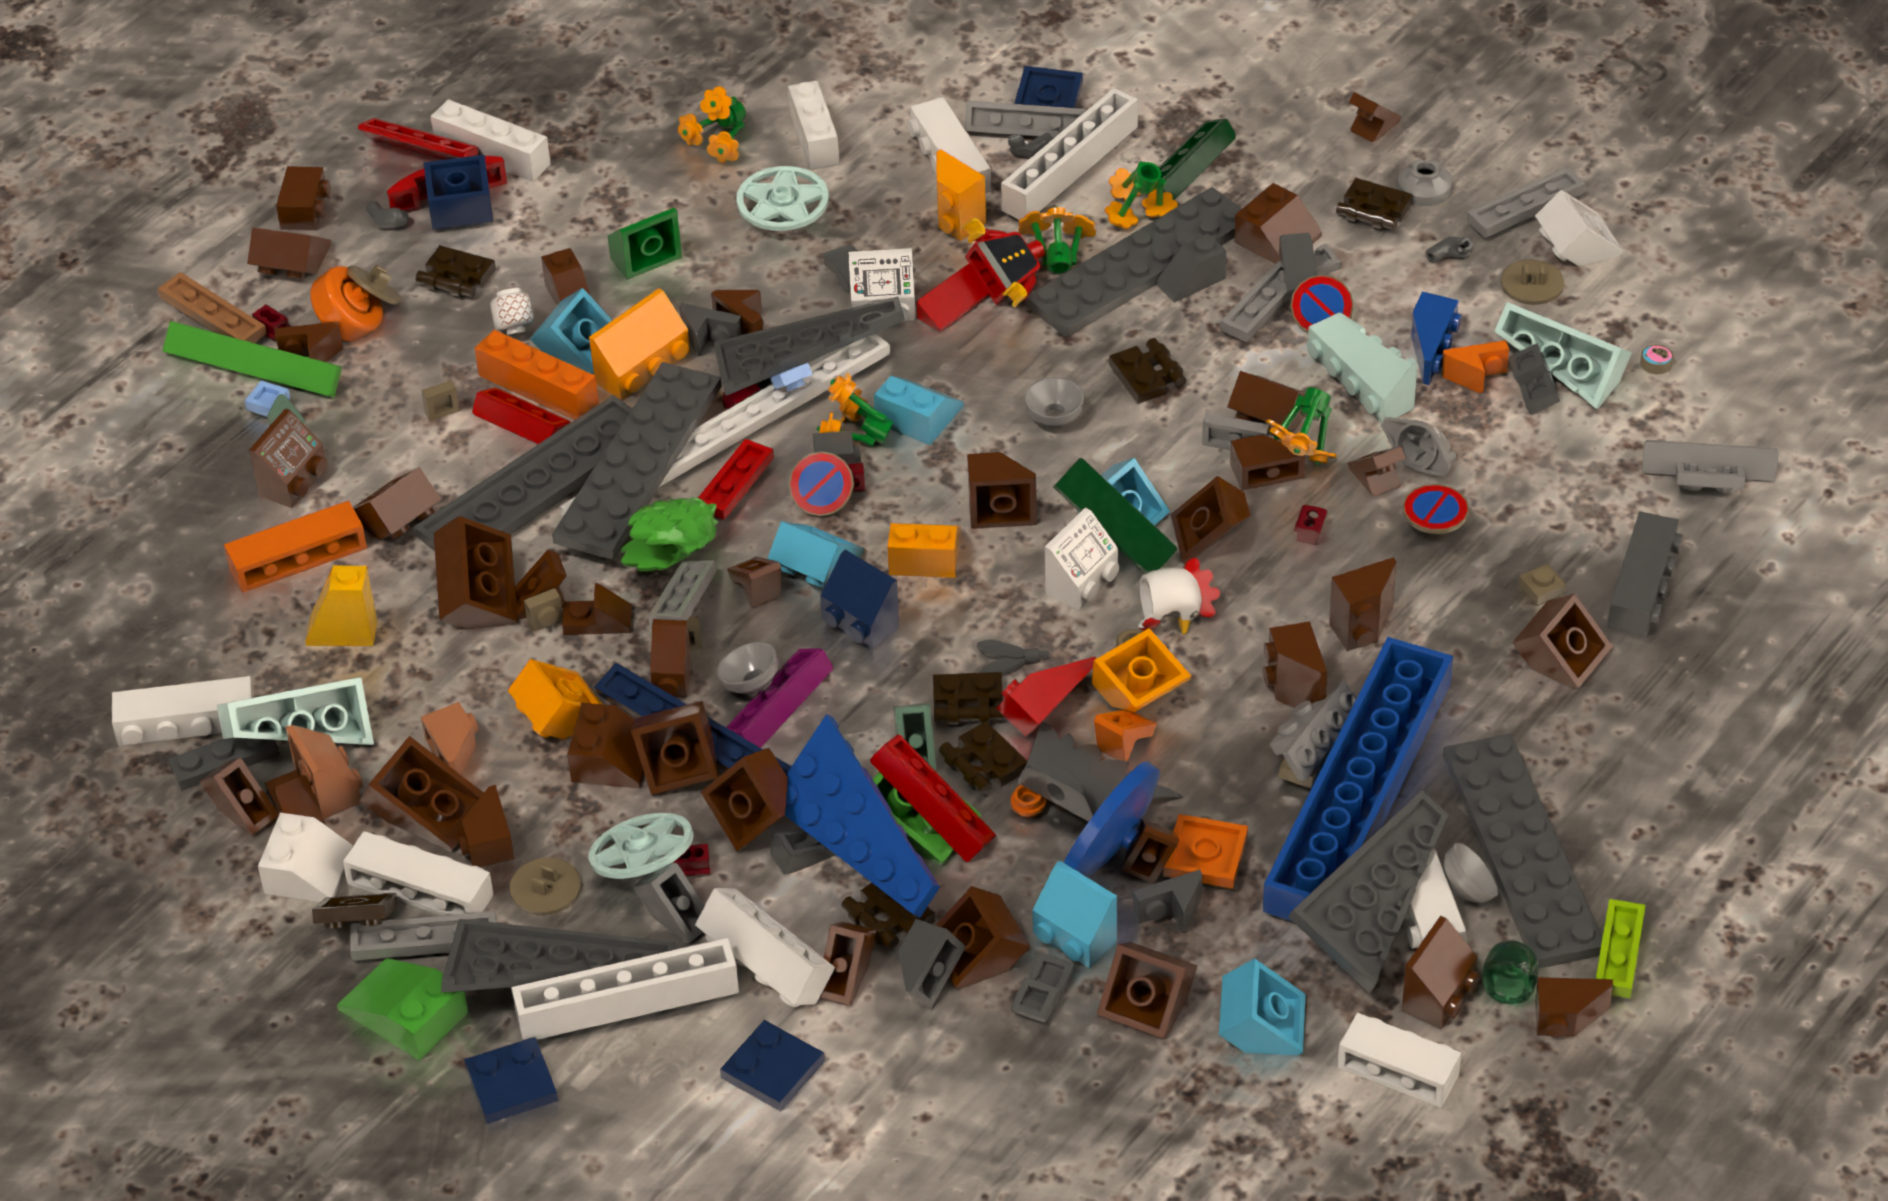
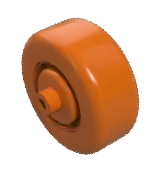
(342, 300)

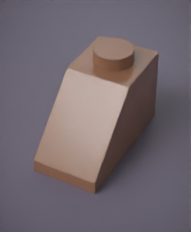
(451, 735)

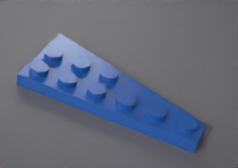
(848, 815)

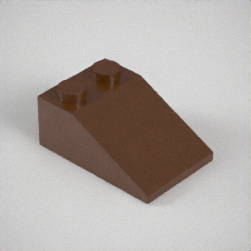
(421, 795)

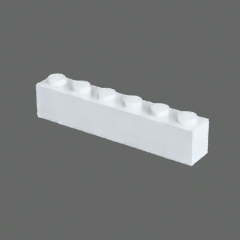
(1070, 154)
(625, 989)

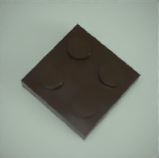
(367, 909)

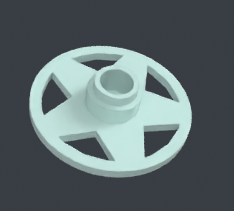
(782, 198)
(640, 847)

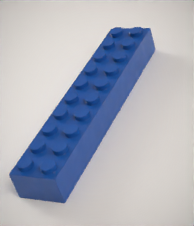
(1361, 771)

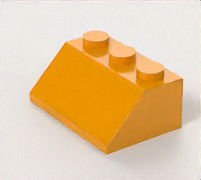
(637, 343)

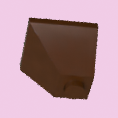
(1208, 517)

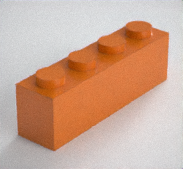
(536, 375)
(295, 546)

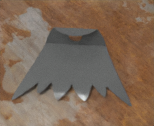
(1074, 776)

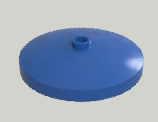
(1114, 821)

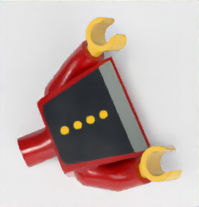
(1003, 262)

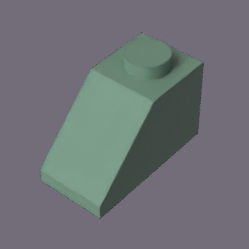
(915, 726)

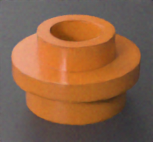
(1027, 802)

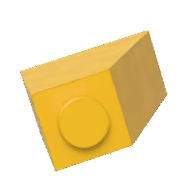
(344, 610)

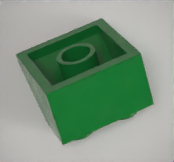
(646, 244)

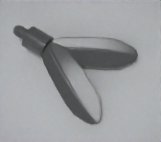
(1009, 656)

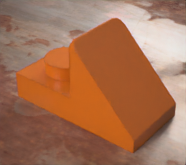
(1472, 363)
(1119, 731)

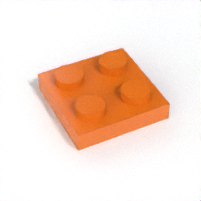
(1208, 846)

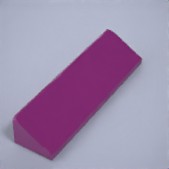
(783, 696)

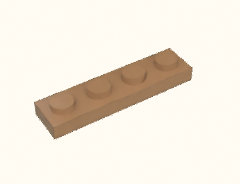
(210, 309)

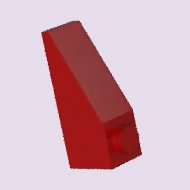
(1040, 692)

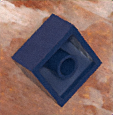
(458, 192)
(860, 601)

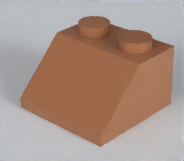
(326, 769)

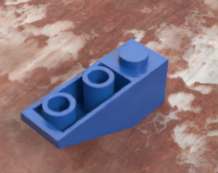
(1432, 330)

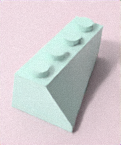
(1573, 357)
(1364, 366)
(327, 708)

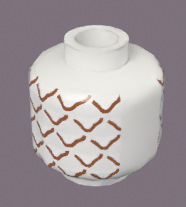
(512, 311)

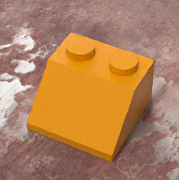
(958, 195)
(923, 549)
(1137, 672)
(551, 697)

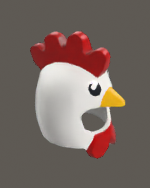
(1177, 593)

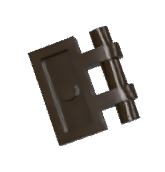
(1374, 204)
(456, 272)
(1138, 374)
(967, 697)
(990, 752)
(895, 915)

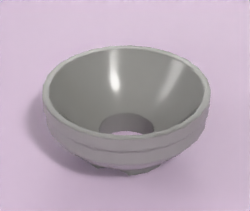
(1426, 189)
(1054, 394)
(749, 668)
(1469, 875)

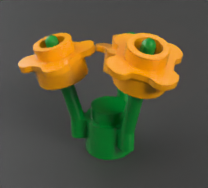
(853, 408)

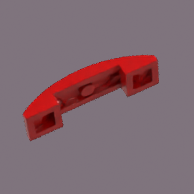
(412, 189)

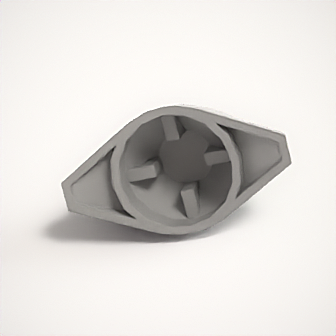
(1422, 444)

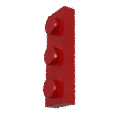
(737, 477)

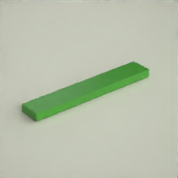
(252, 359)

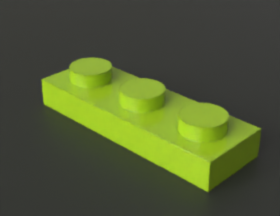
(1621, 945)

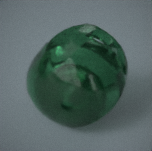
(1510, 970)

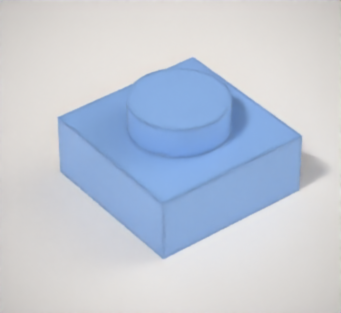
(792, 378)
(263, 397)

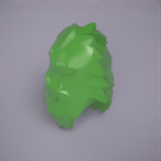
(668, 533)

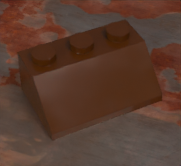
(474, 575)

